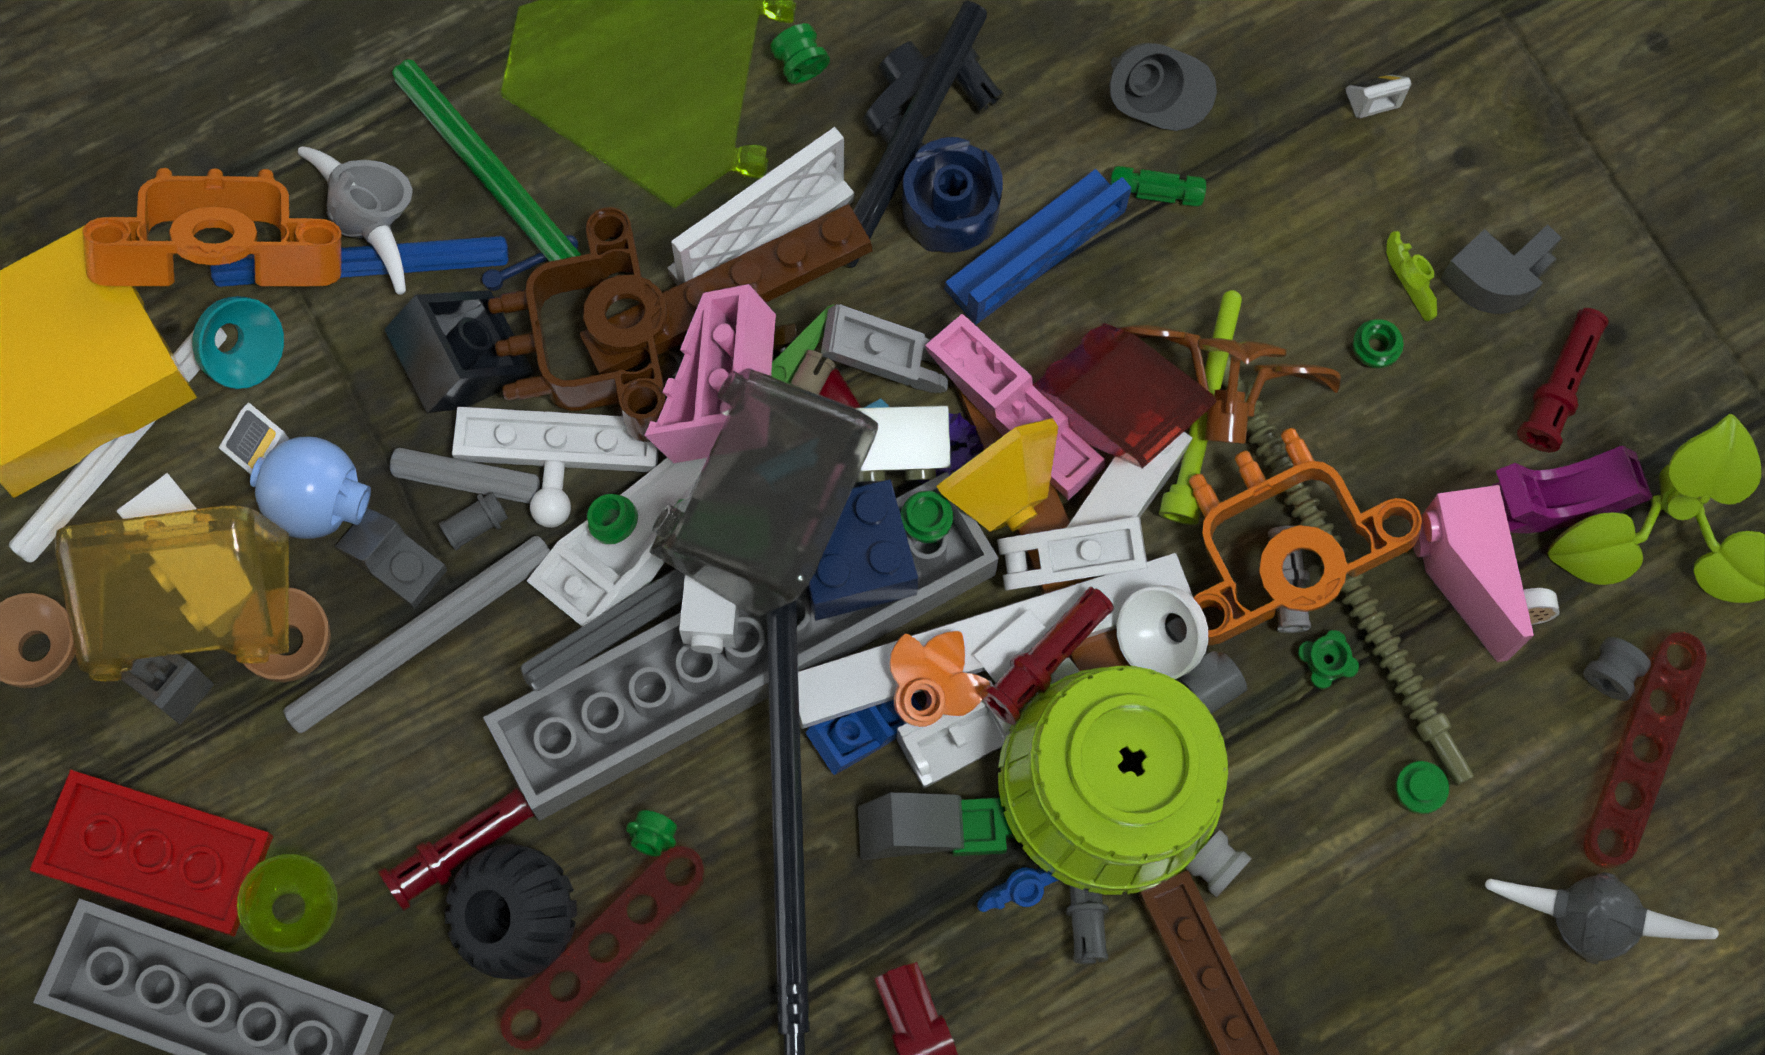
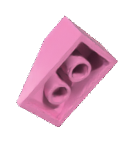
(1476, 567)

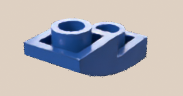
(856, 735)

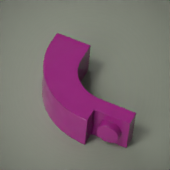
(1573, 492)

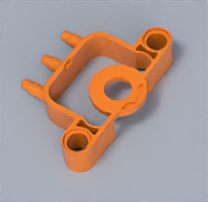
(121, 255)
(1284, 594)

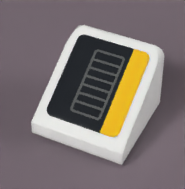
(1378, 94)
(251, 437)

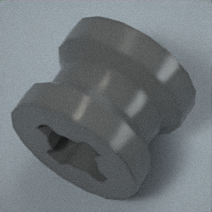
(1617, 668)

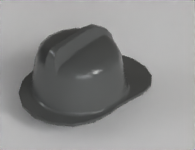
(1162, 86)

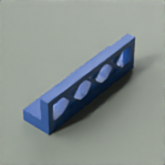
(1037, 245)

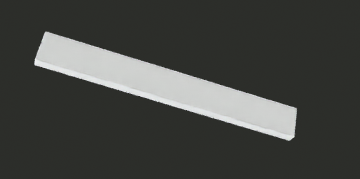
(866, 676)

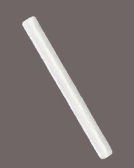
(89, 475)

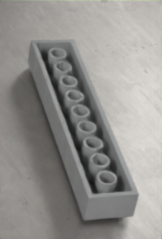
(663, 693)

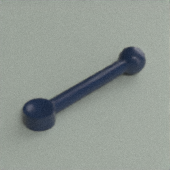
(494, 279)

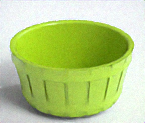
(1081, 810)

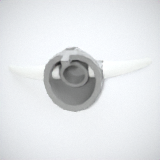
(365, 202)

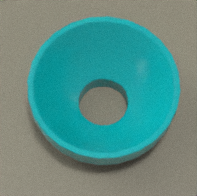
(257, 347)

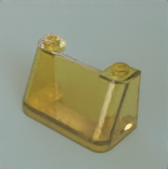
(175, 587)

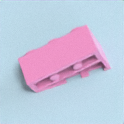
(726, 335)

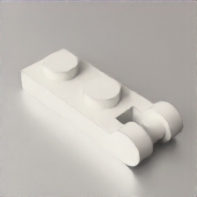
(1075, 553)

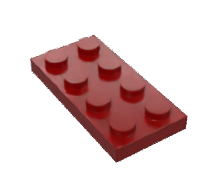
(149, 852)

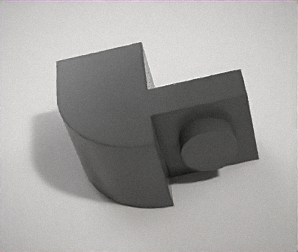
(1495, 279)

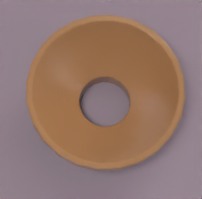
(20, 619)
(314, 625)

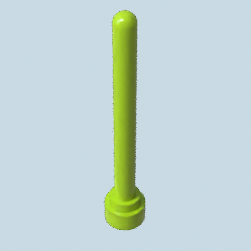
(1179, 502)

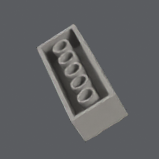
(196, 995)

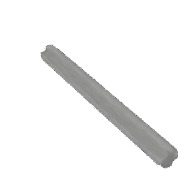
(416, 635)

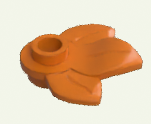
(938, 673)

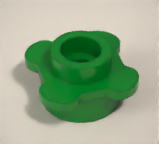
(1334, 645)

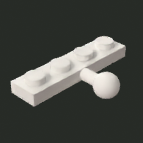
(551, 442)

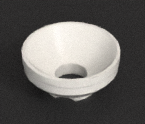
(1144, 635)

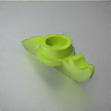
(1414, 275)

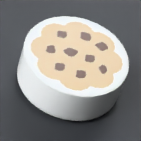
(1541, 605)

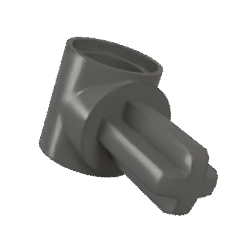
(1215, 678)

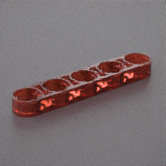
(1627, 767)
(595, 974)

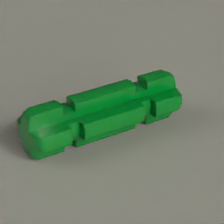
(1162, 185)

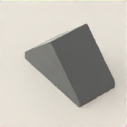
(169, 684)
(910, 825)

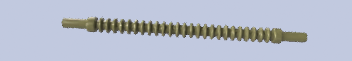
(1432, 725)

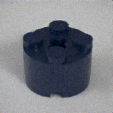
(976, 188)

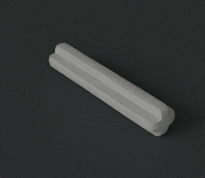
(463, 475)

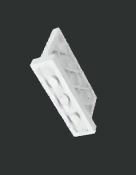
(778, 203)

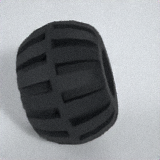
(510, 912)

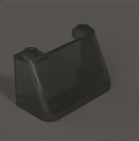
(766, 492)

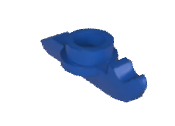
(1022, 887)

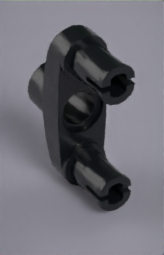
(905, 71)

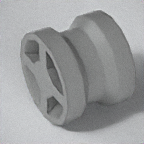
(1218, 863)

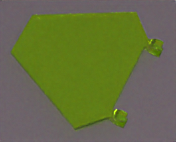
(644, 84)

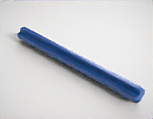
(414, 258)

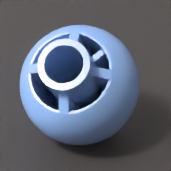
(309, 487)

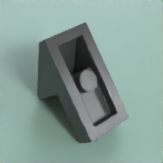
(391, 557)

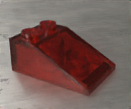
(1123, 395)

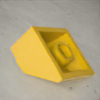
(1006, 478)

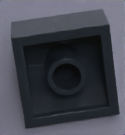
(451, 349)

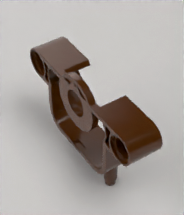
(627, 388)

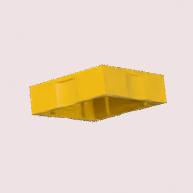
(74, 365)

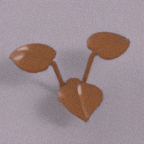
(1229, 415)

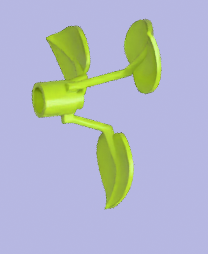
(1711, 465)

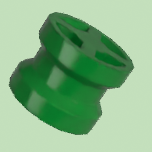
(800, 53)

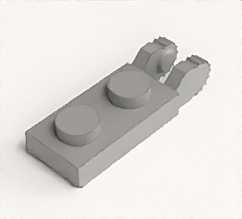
(880, 348)

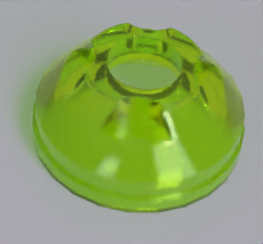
(284, 876)

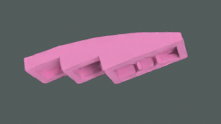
(1009, 399)

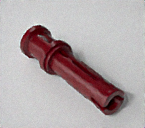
(1557, 397)
(1032, 671)
(435, 861)

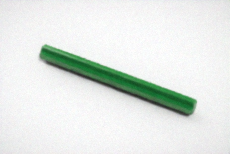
(483, 162)

